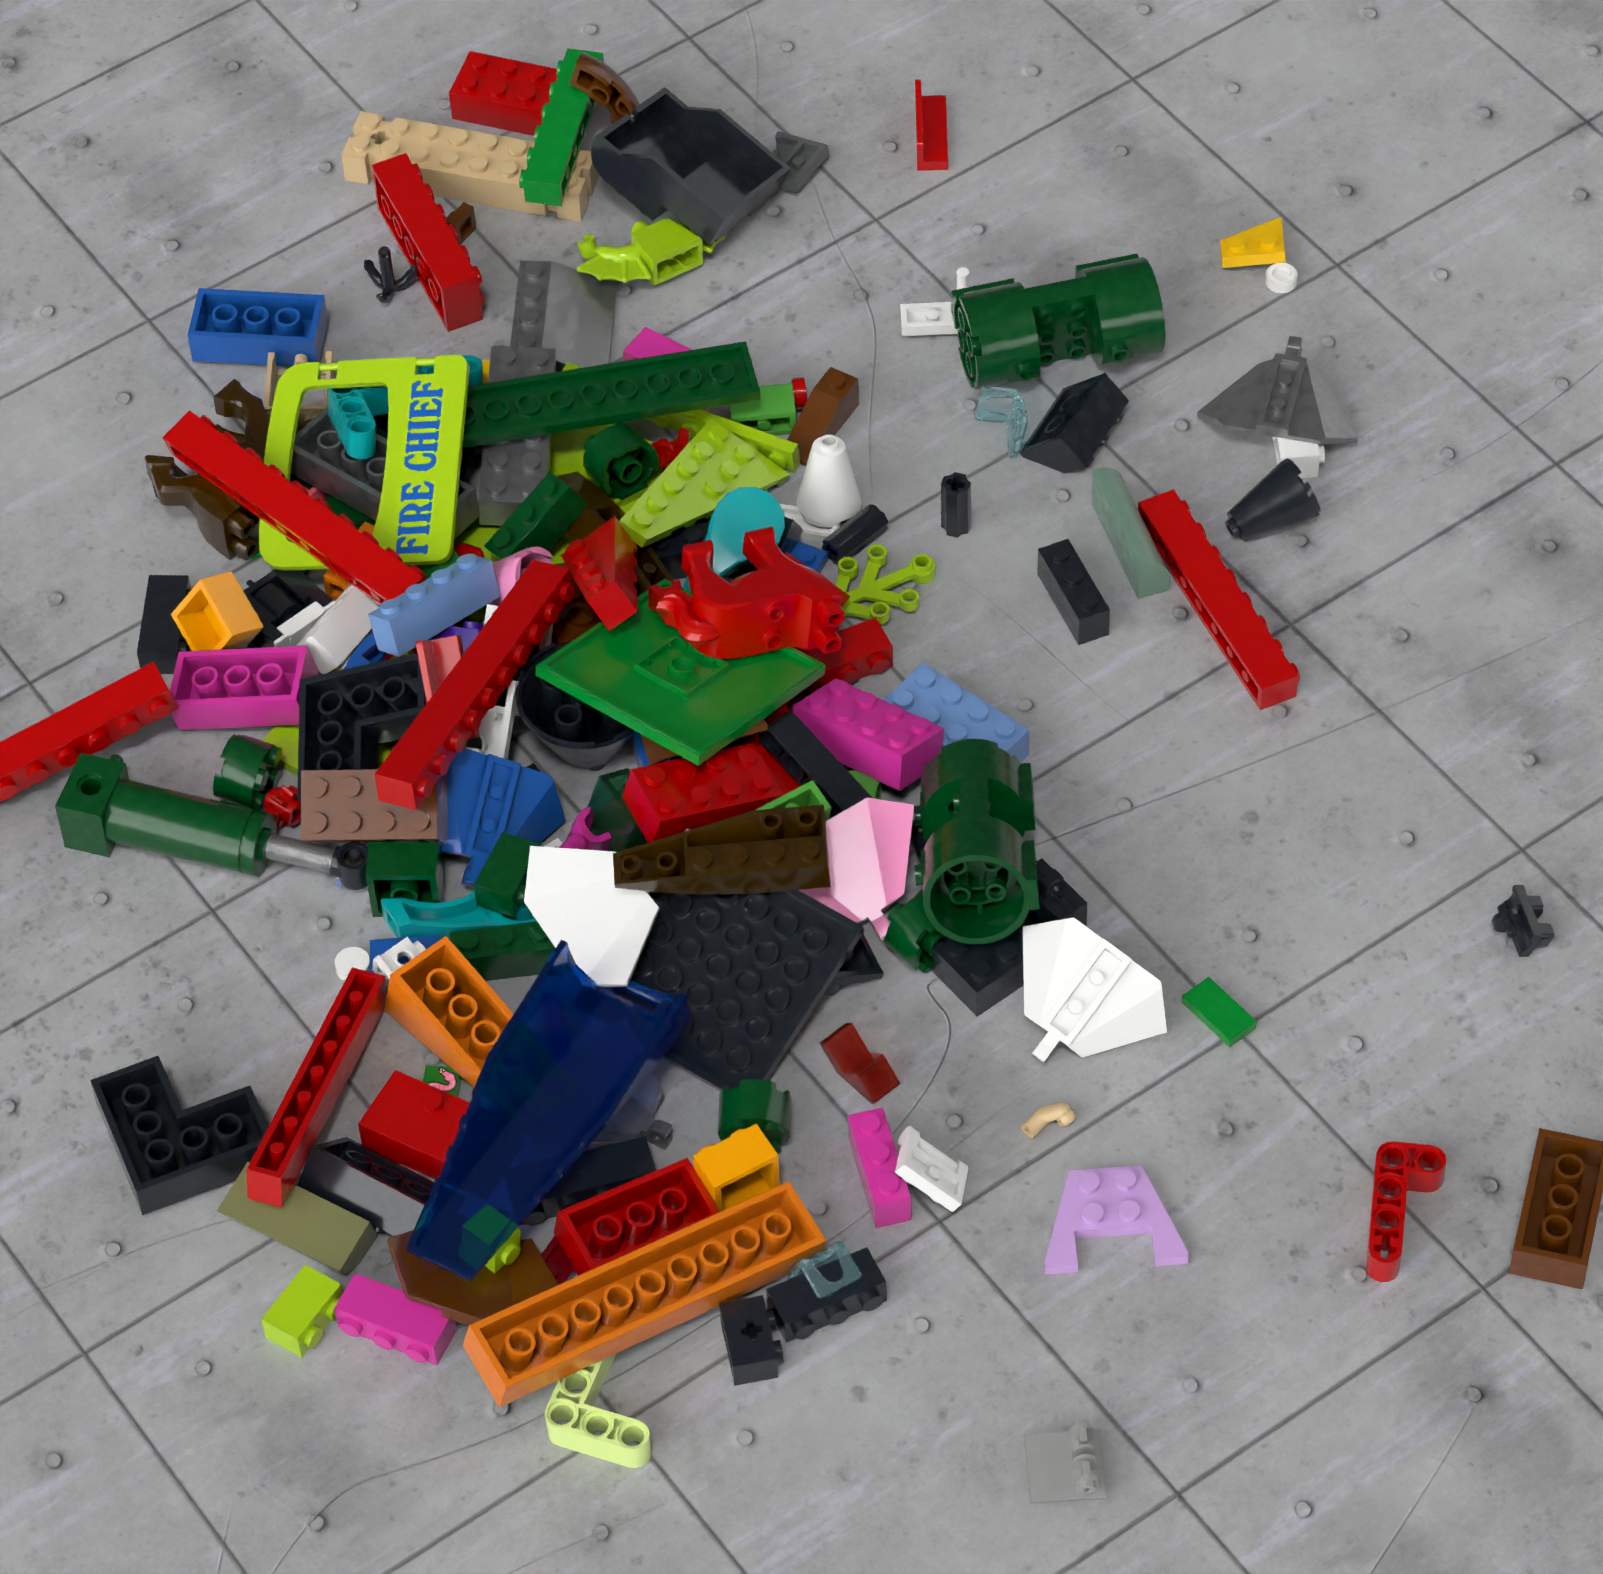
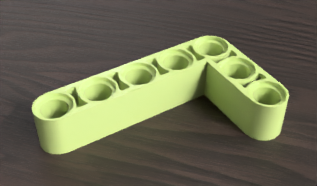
(586, 1419)

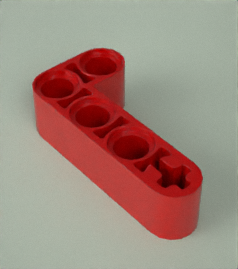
(1390, 1211)

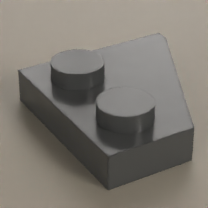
(801, 156)

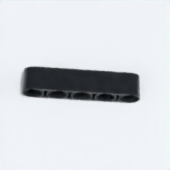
(808, 759)

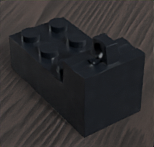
(993, 970)

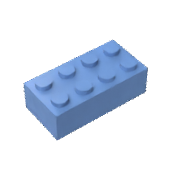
(958, 711)

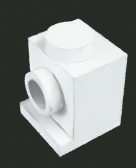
(388, 963)

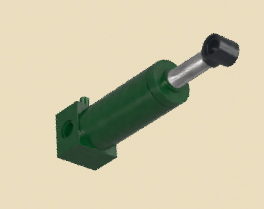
(107, 808)

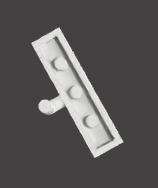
(931, 317)

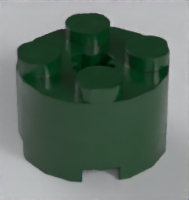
(619, 460)
(247, 771)
(912, 934)
(755, 1103)

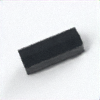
(956, 504)
(855, 533)

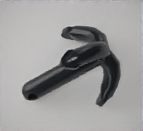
(386, 279)

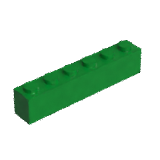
(558, 137)

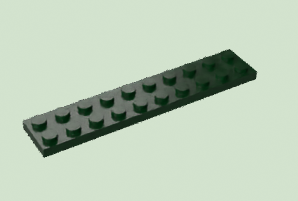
(609, 394)

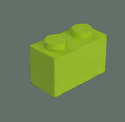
(302, 1311)

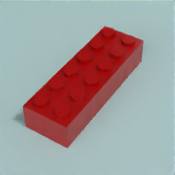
(428, 242)

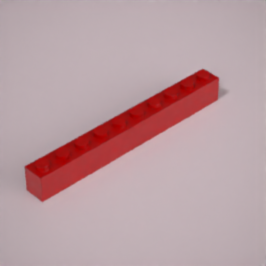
(290, 509)
(473, 685)

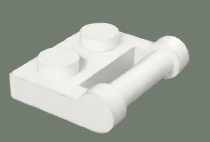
(931, 1170)

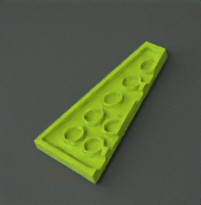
(697, 481)

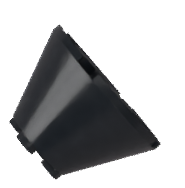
(566, 724)

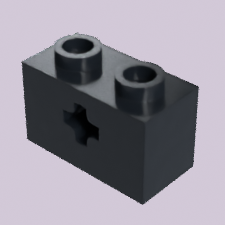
(749, 1358)

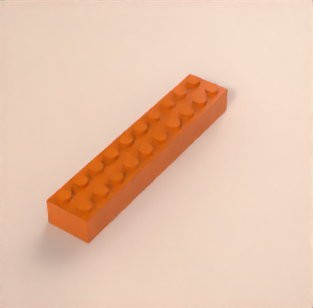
(642, 1294)

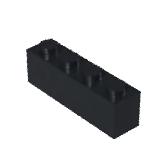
(594, 1174)

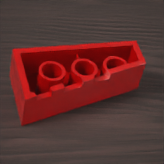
(605, 571)

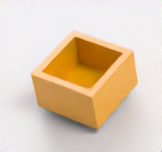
(217, 615)
(738, 1167)

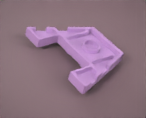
(1107, 1205)

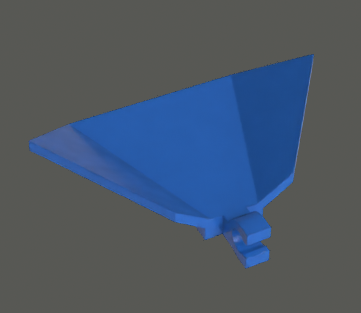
(492, 798)

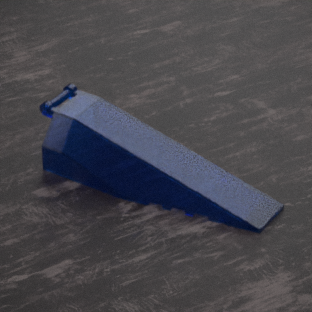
(538, 1105)

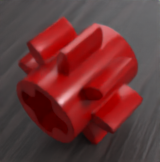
(284, 805)

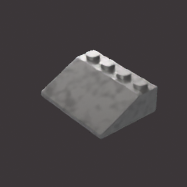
(564, 312)

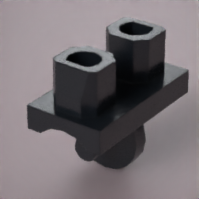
(1519, 920)

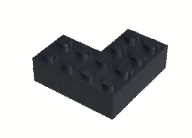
(354, 711)
(174, 1150)

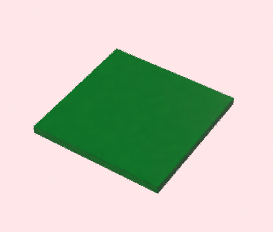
(670, 690)

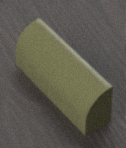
(304, 1224)

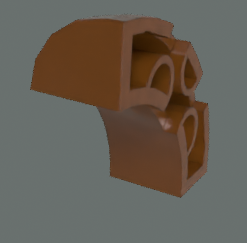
(603, 86)

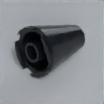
(1273, 504)

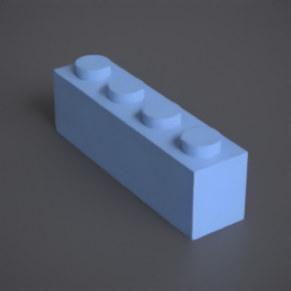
(434, 604)

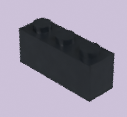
(1073, 592)
(159, 634)
(801, 1312)

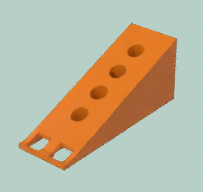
(448, 1007)

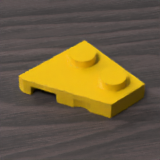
(1254, 246)

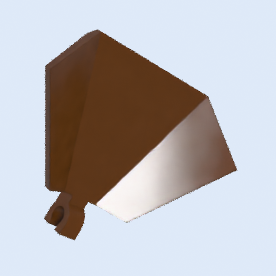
(475, 1299)

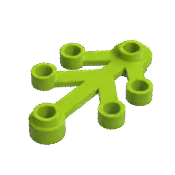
(920, 570)

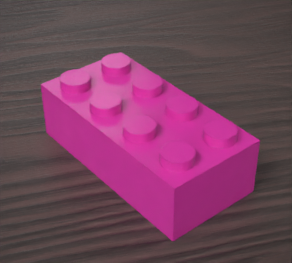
(240, 687)
(870, 733)

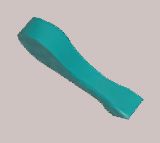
(735, 514)
(418, 918)

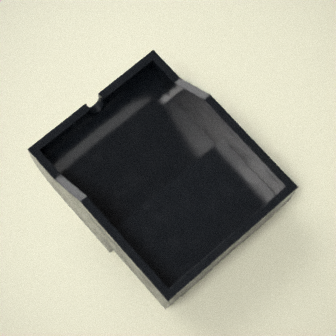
(687, 163)

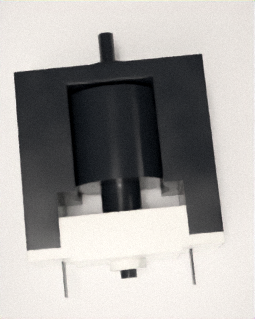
(286, 607)

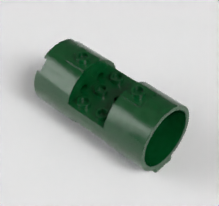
(1103, 312)
(975, 862)

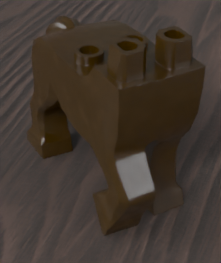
(219, 517)

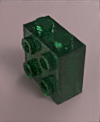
(613, 813)

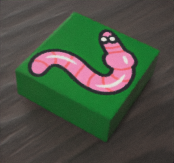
(443, 1079)

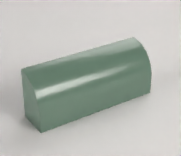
(1128, 533)

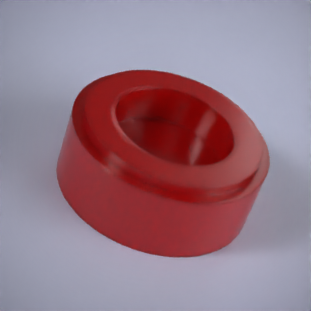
(799, 392)

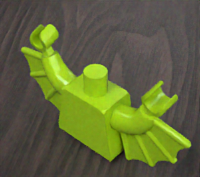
(654, 254)

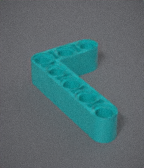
(354, 409)

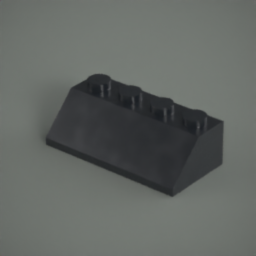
(366, 1184)

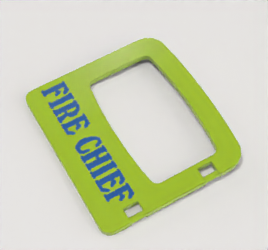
(421, 454)

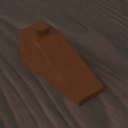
(825, 410)

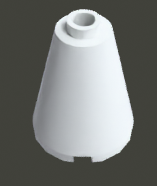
(828, 485)

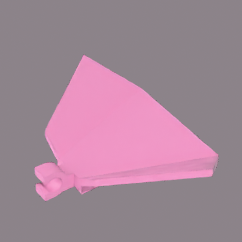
(867, 860)

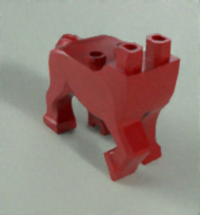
(756, 612)

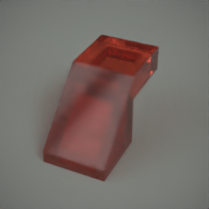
(863, 1070)

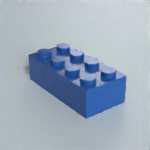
(249, 324)

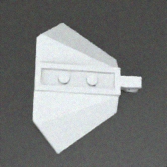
(578, 903)
(1086, 990)

